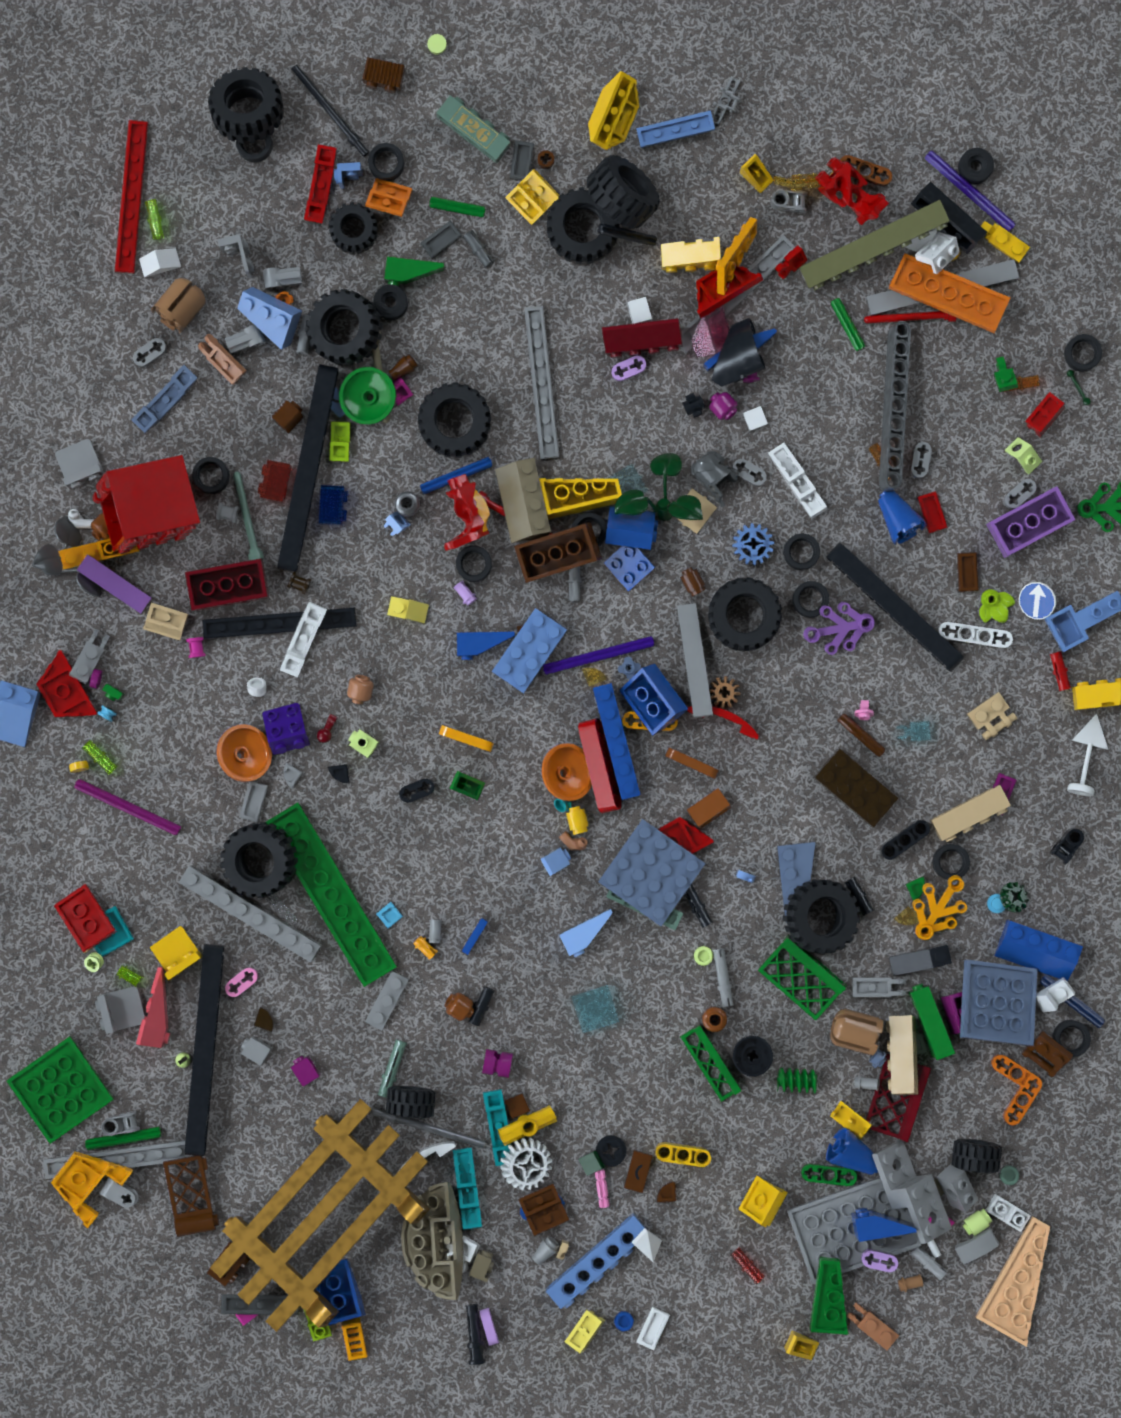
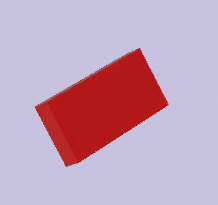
(932, 512)

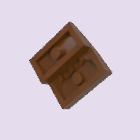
(543, 1210)

